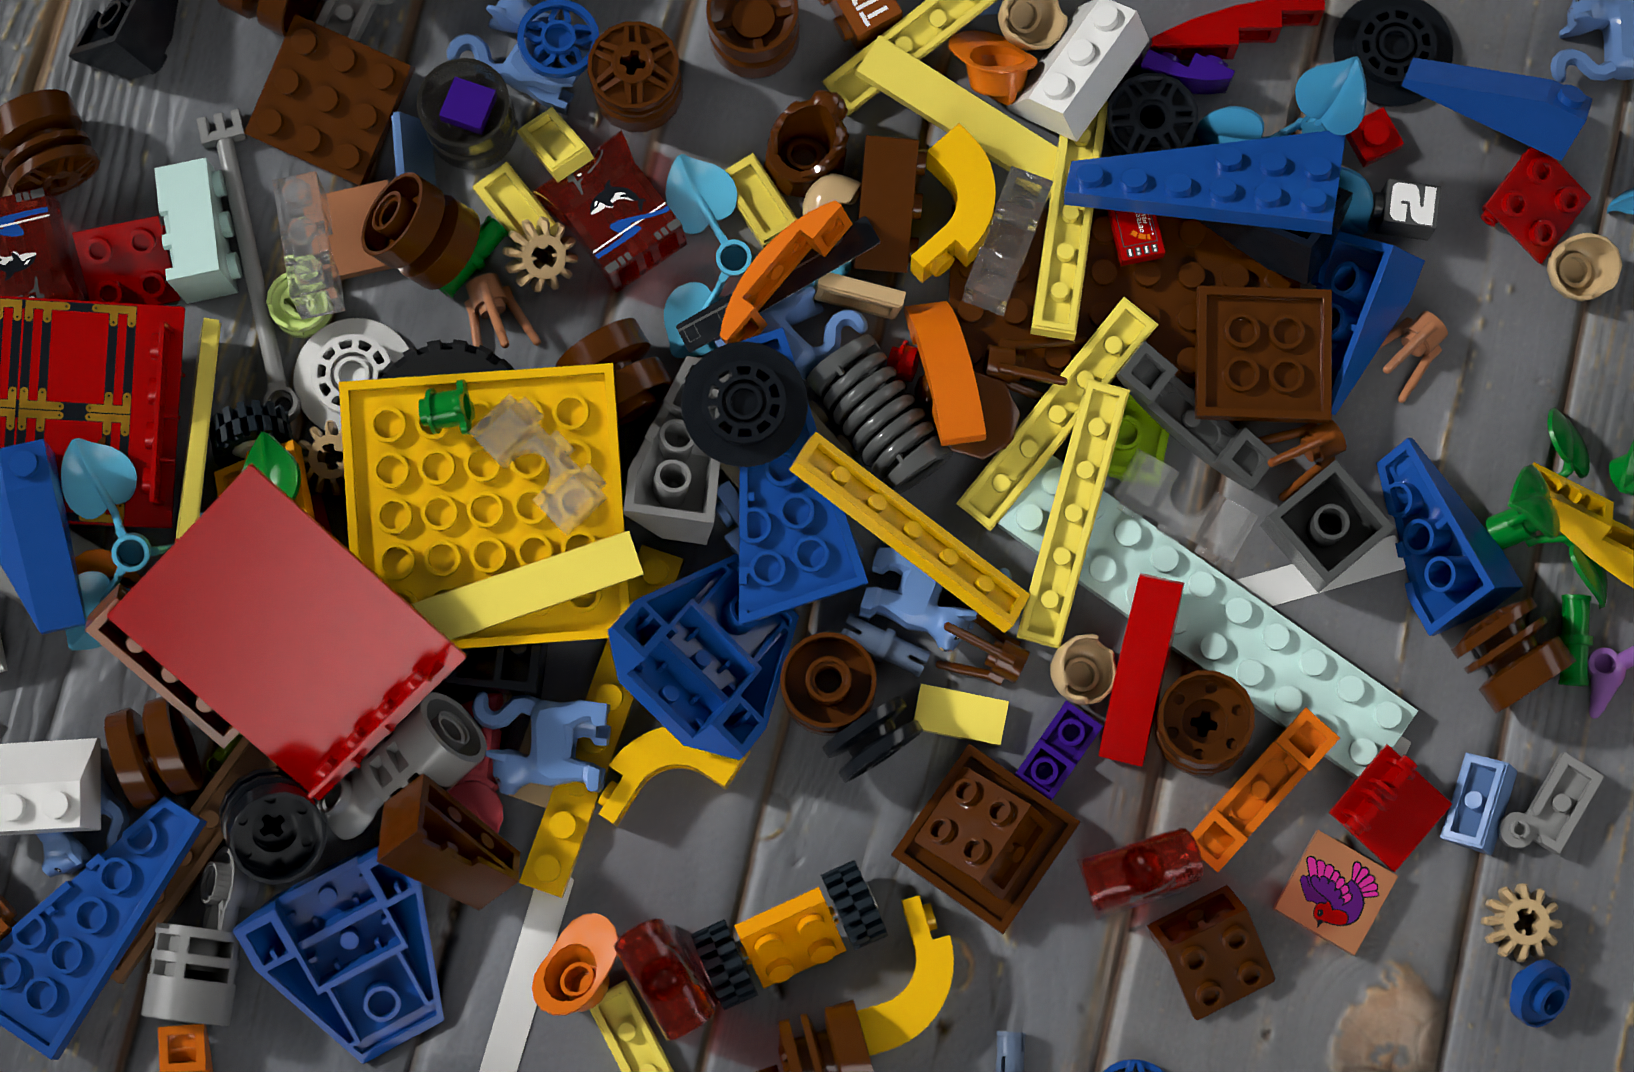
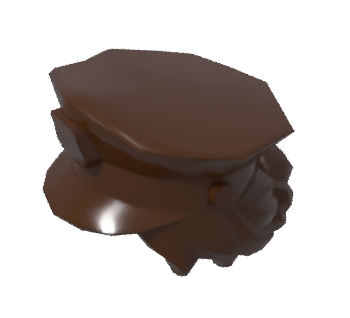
(807, 143)
(998, 412)

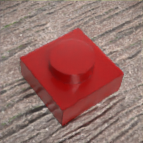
(1375, 138)

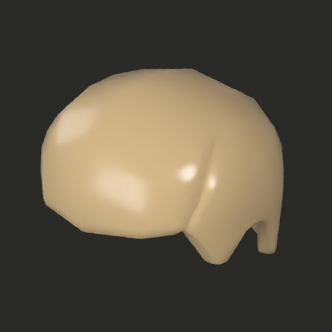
(1032, 23)
(829, 189)
(1584, 266)
(1083, 670)

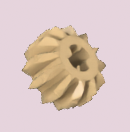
(540, 271)
(316, 458)
(1508, 913)

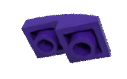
(1202, 76)
(1059, 749)

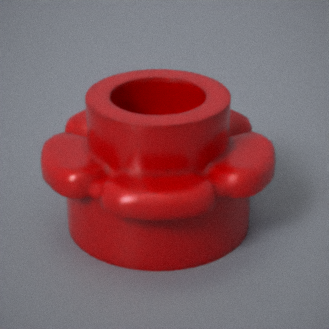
(905, 361)

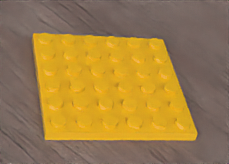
(447, 515)

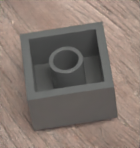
(1327, 526)

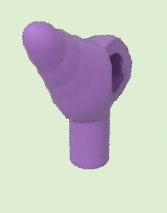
(1607, 675)

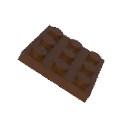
(329, 100)
(1263, 354)
(962, 887)

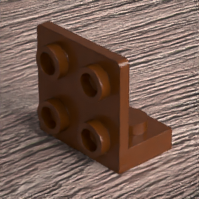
(984, 831)
(1213, 951)

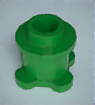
(447, 409)

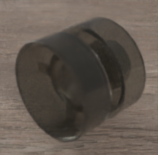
(457, 145)

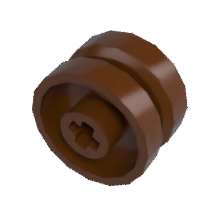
(152, 752)

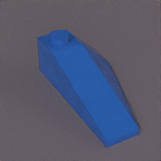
(1369, 293)

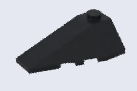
(1285, 251)

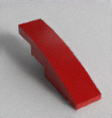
(1243, 23)
(1141, 669)

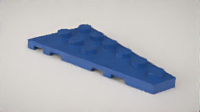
(1253, 182)
(790, 535)
(79, 933)

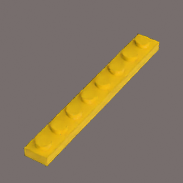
(571, 804)

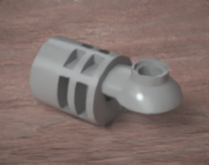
(432, 740)
(205, 949)

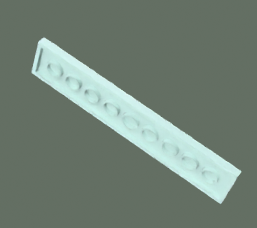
(1225, 627)

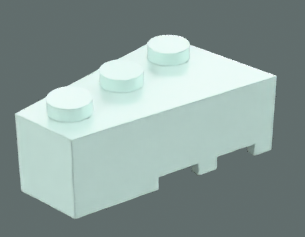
(197, 230)

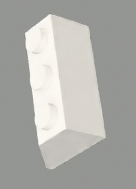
(1082, 68)
(50, 786)

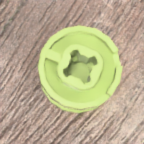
(286, 315)

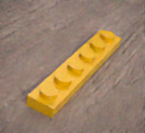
(910, 532)

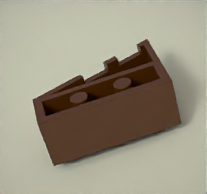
(891, 200)
(445, 845)

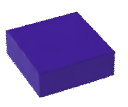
(468, 105)

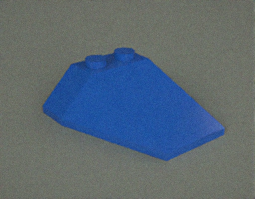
(696, 664)
(350, 953)

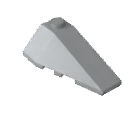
(670, 479)

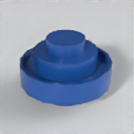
(1539, 993)

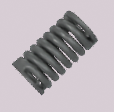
(884, 400)

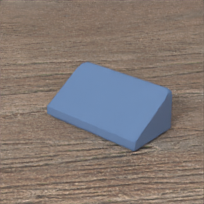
(412, 147)
(1479, 803)

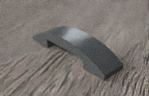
(1172, 405)

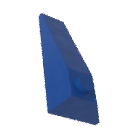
(1517, 105)
(37, 537)
(1447, 552)

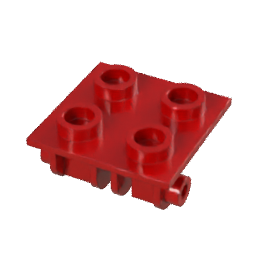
(1536, 203)
(126, 262)
(1390, 807)

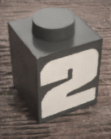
(1406, 209)

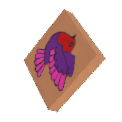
(1335, 892)

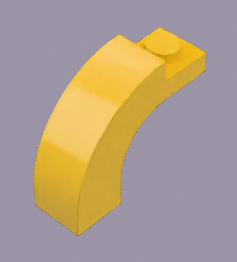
(968, 176)
(652, 755)
(913, 1010)

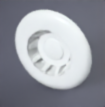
(345, 364)

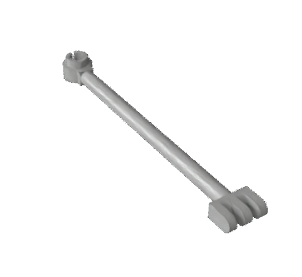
(224, 140)

